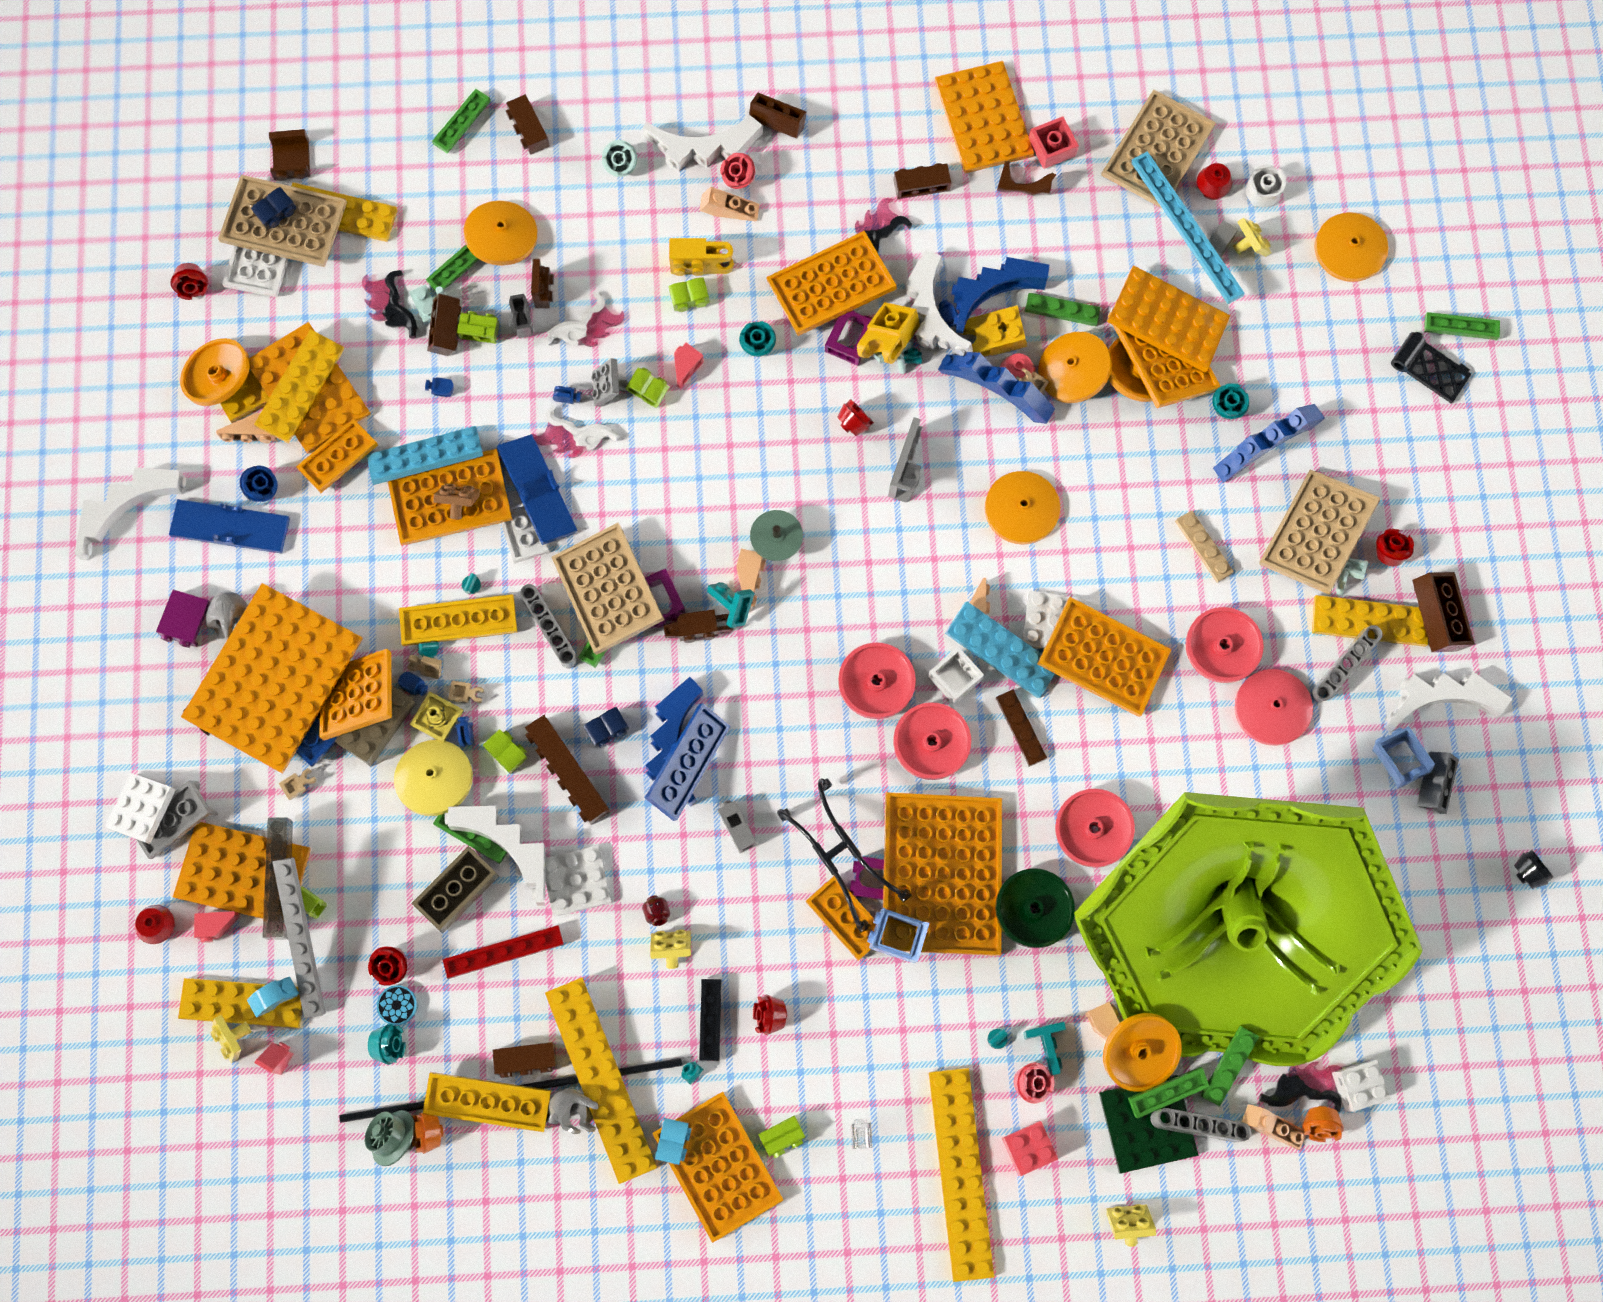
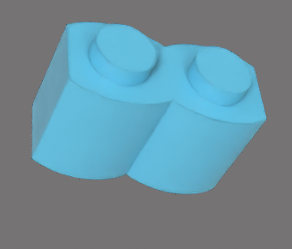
(672, 1141)

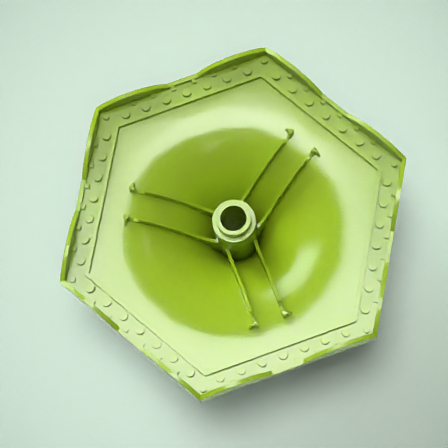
(1253, 923)

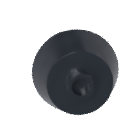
(1532, 870)

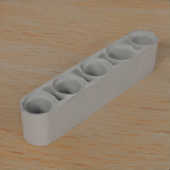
(547, 617)
(1355, 659)
(1210, 1125)

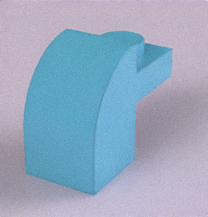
(271, 995)

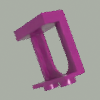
(841, 351)
(677, 608)
(861, 890)

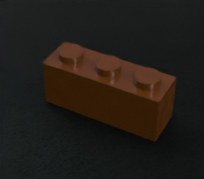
(777, 115)
(527, 124)
(922, 181)
(444, 325)
(524, 1059)

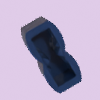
(274, 208)
(606, 727)

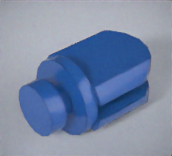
(947, 312)
(440, 387)
(566, 395)
(412, 684)
(465, 731)

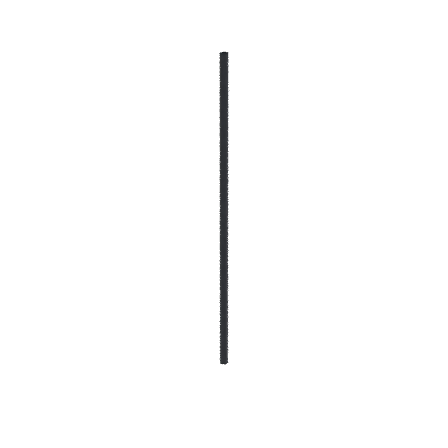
(541, 1084)

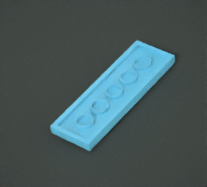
(424, 455)
(999, 649)

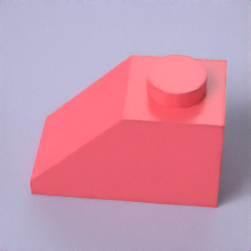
(686, 363)
(213, 925)
(275, 1058)

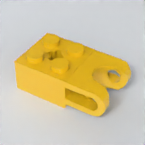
(698, 256)
(889, 332)
(990, 335)

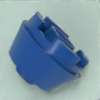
(258, 483)

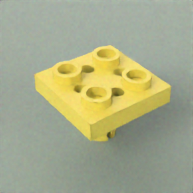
(1253, 238)
(432, 706)
(670, 946)
(227, 1037)
(1131, 1223)

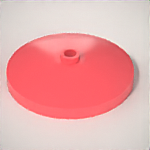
(1232, 630)
(881, 664)
(1262, 719)
(936, 724)
(1096, 809)

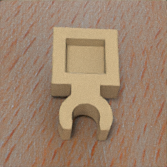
(1039, 381)
(428, 666)
(462, 692)
(294, 784)

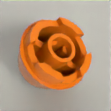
(1323, 1124)
(427, 1133)

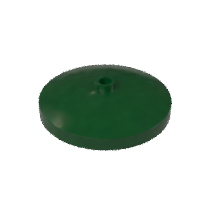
(1052, 903)

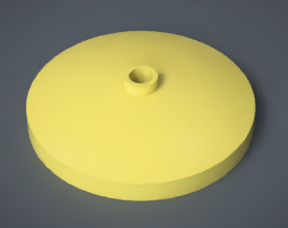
(434, 793)

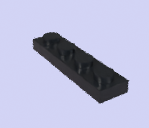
(710, 1020)

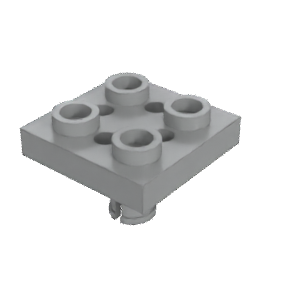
(606, 382)

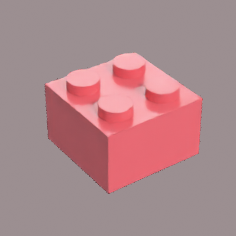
(1053, 142)
(1029, 1148)

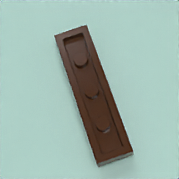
(1021, 728)

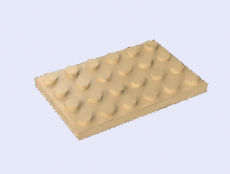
(1171, 137)
(301, 237)
(1319, 531)
(607, 588)

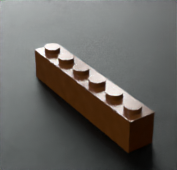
(567, 769)

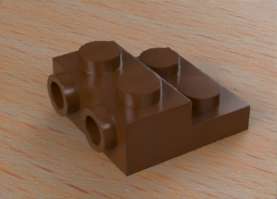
(541, 285)

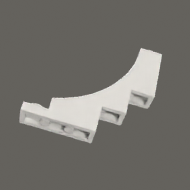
(101, 515)
(484, 822)

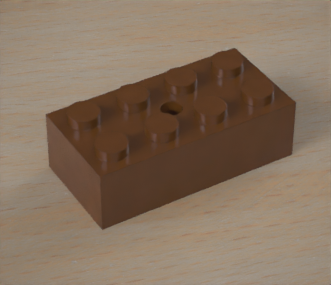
(1443, 612)

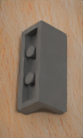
(1438, 784)

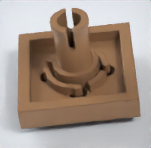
(456, 497)

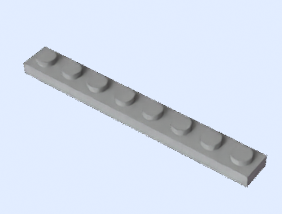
(299, 937)

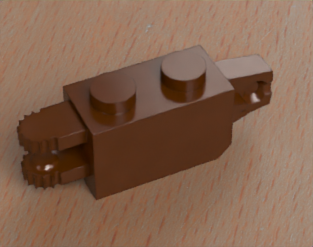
(697, 626)

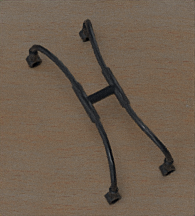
(823, 785)

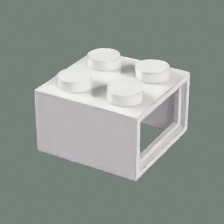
(955, 675)
(1361, 1085)

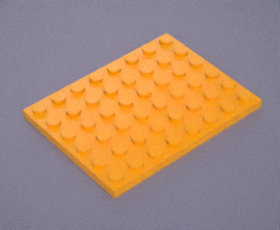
(272, 678)
(952, 866)

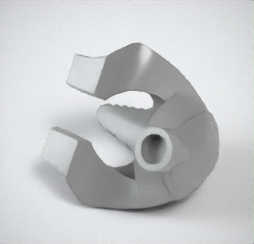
(222, 612)
(564, 1103)

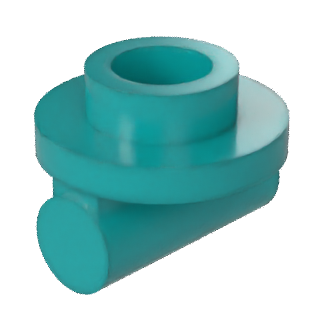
(913, 356)
(471, 584)
(428, 649)
(997, 1038)
(691, 1072)

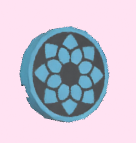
(397, 1005)

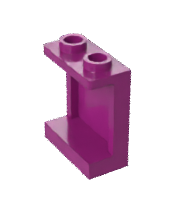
(182, 618)

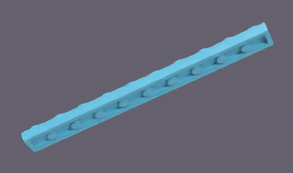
(1187, 228)

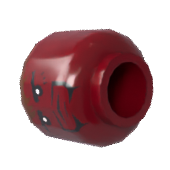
(656, 910)

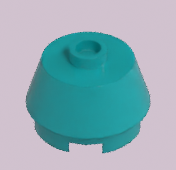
(757, 338)
(1230, 401)
(386, 1044)

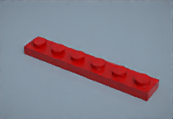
(503, 952)

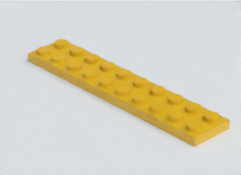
(601, 1080)
(961, 1175)

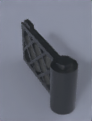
(1408, 358)

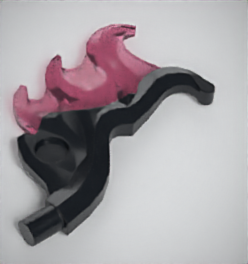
(881, 223)
(385, 303)
(1304, 1082)

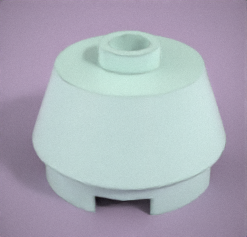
(619, 158)

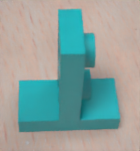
(736, 602)
(1049, 1044)

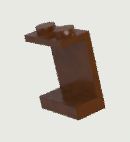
(290, 154)

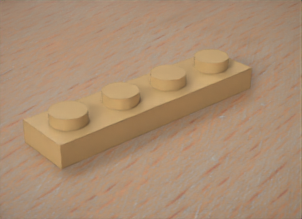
(1204, 546)

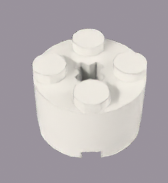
(1265, 185)

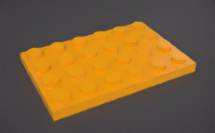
(984, 117)
(831, 283)
(1169, 318)
(1164, 375)
(333, 406)
(422, 519)
(1104, 656)
(228, 869)
(722, 1169)

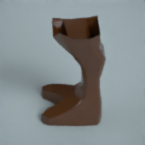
(1007, 184)

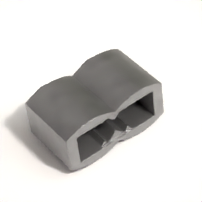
(521, 315)

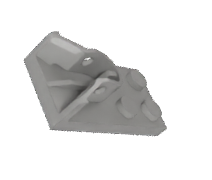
(907, 474)
(182, 814)

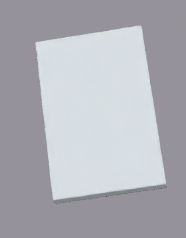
(522, 537)

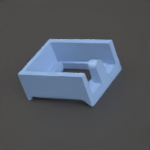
(1399, 736)
(875, 936)

